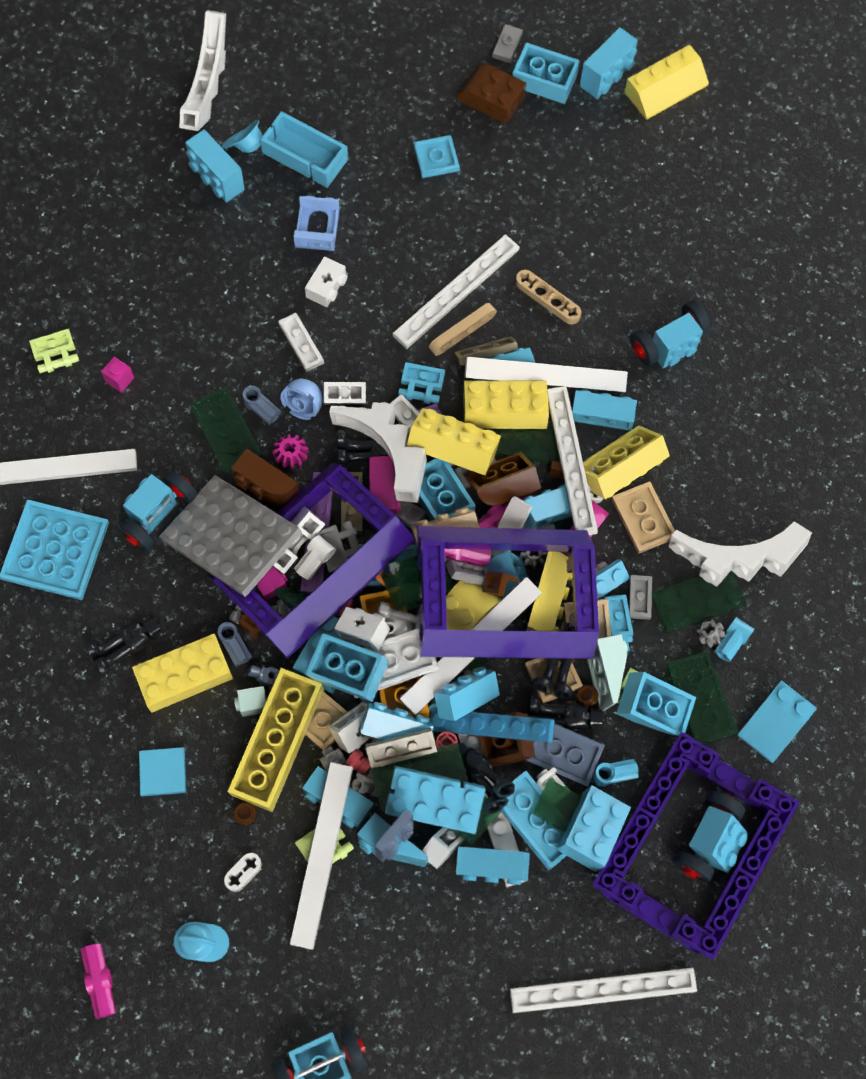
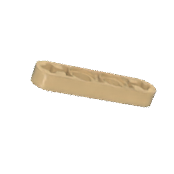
(545, 300)
(462, 329)

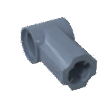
(261, 406)
(234, 646)

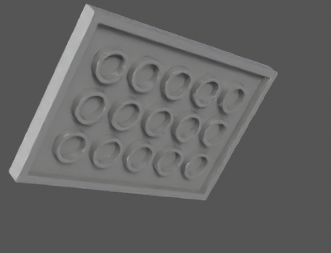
(230, 535)

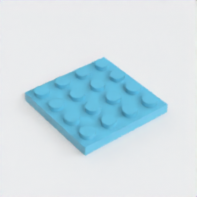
(54, 549)

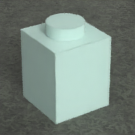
(251, 701)

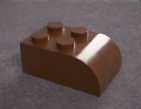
(493, 92)
(505, 479)
(263, 481)

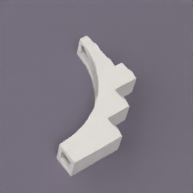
(197, 107)
(380, 426)
(745, 560)

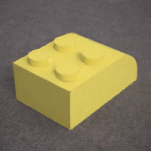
(468, 606)

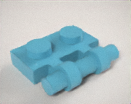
(422, 377)

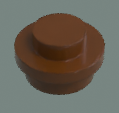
(587, 695)
(244, 813)

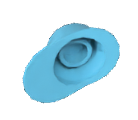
(245, 140)
(201, 942)

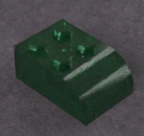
(405, 583)

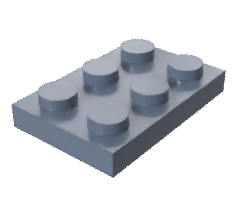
(569, 753)
(399, 831)

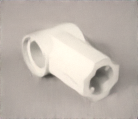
(318, 553)

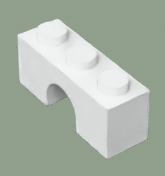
(310, 526)

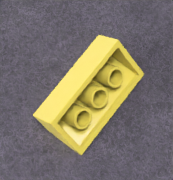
(667, 82)
(624, 461)
(553, 588)

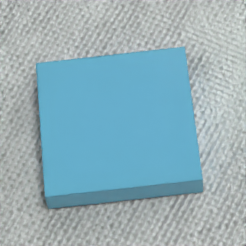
(436, 156)
(162, 771)

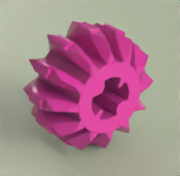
(294, 445)

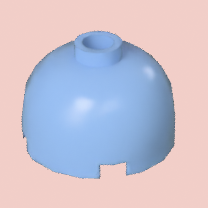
(302, 398)

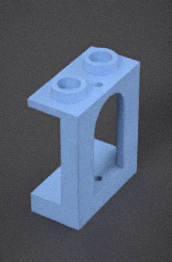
(317, 240)

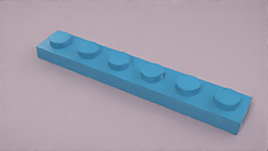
(496, 726)

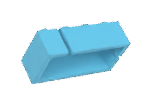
(304, 149)
(435, 799)

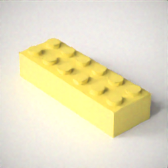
(276, 740)

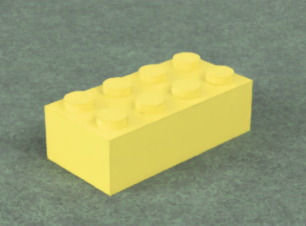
(506, 404)
(454, 441)
(182, 673)

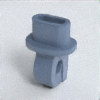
(261, 674)

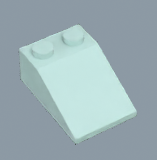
(608, 669)

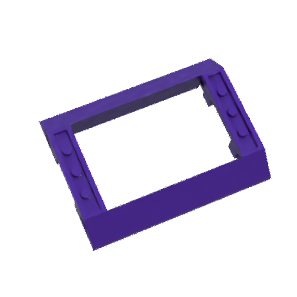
(346, 581)
(440, 642)
(762, 796)

